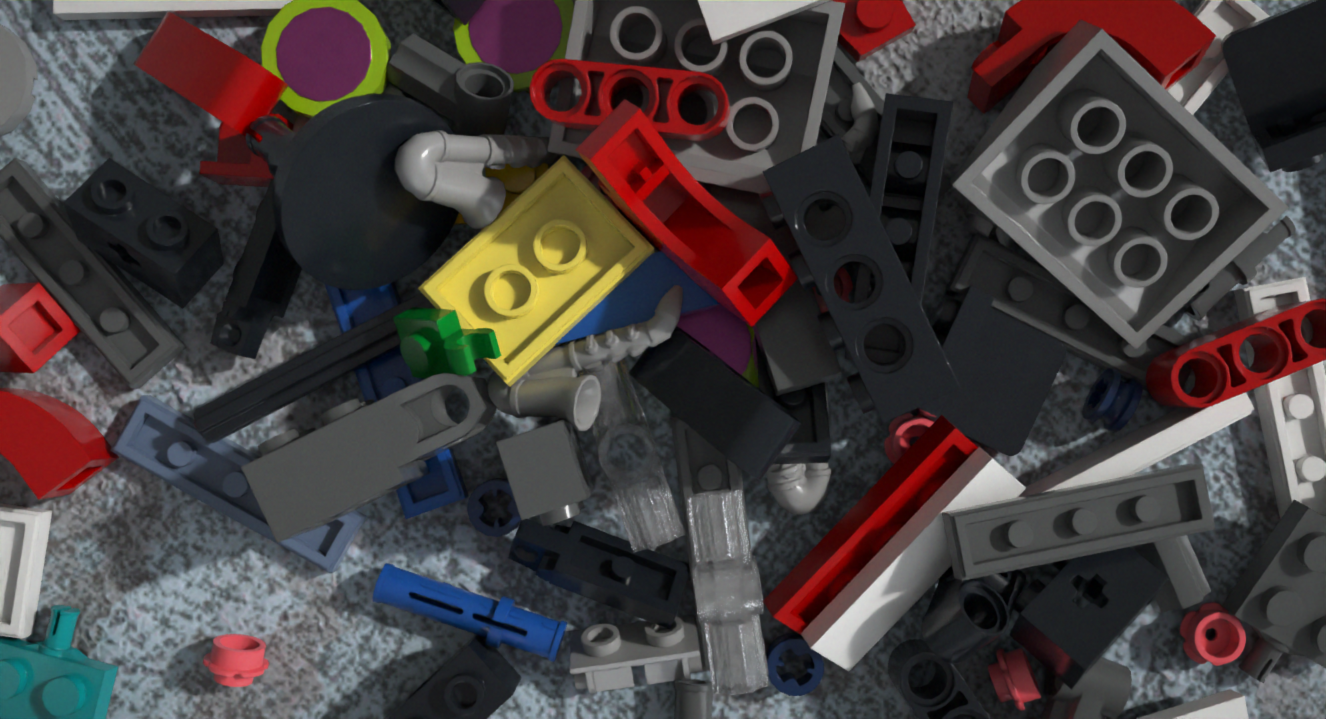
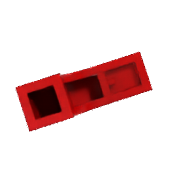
(1153, 32)
(682, 218)
(50, 442)

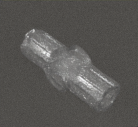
(639, 492)
(727, 591)

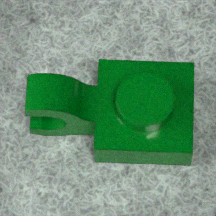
(437, 344)

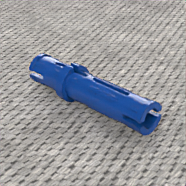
(400, 590)

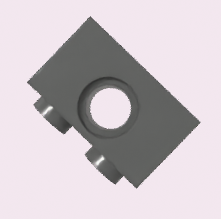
(547, 472)

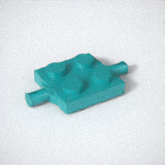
(53, 677)

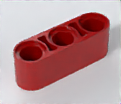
(210, 73)
(602, 83)
(1217, 362)

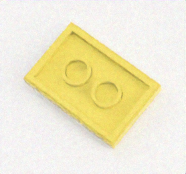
(539, 267)

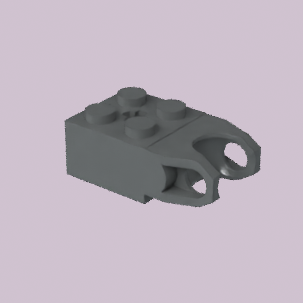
(361, 453)

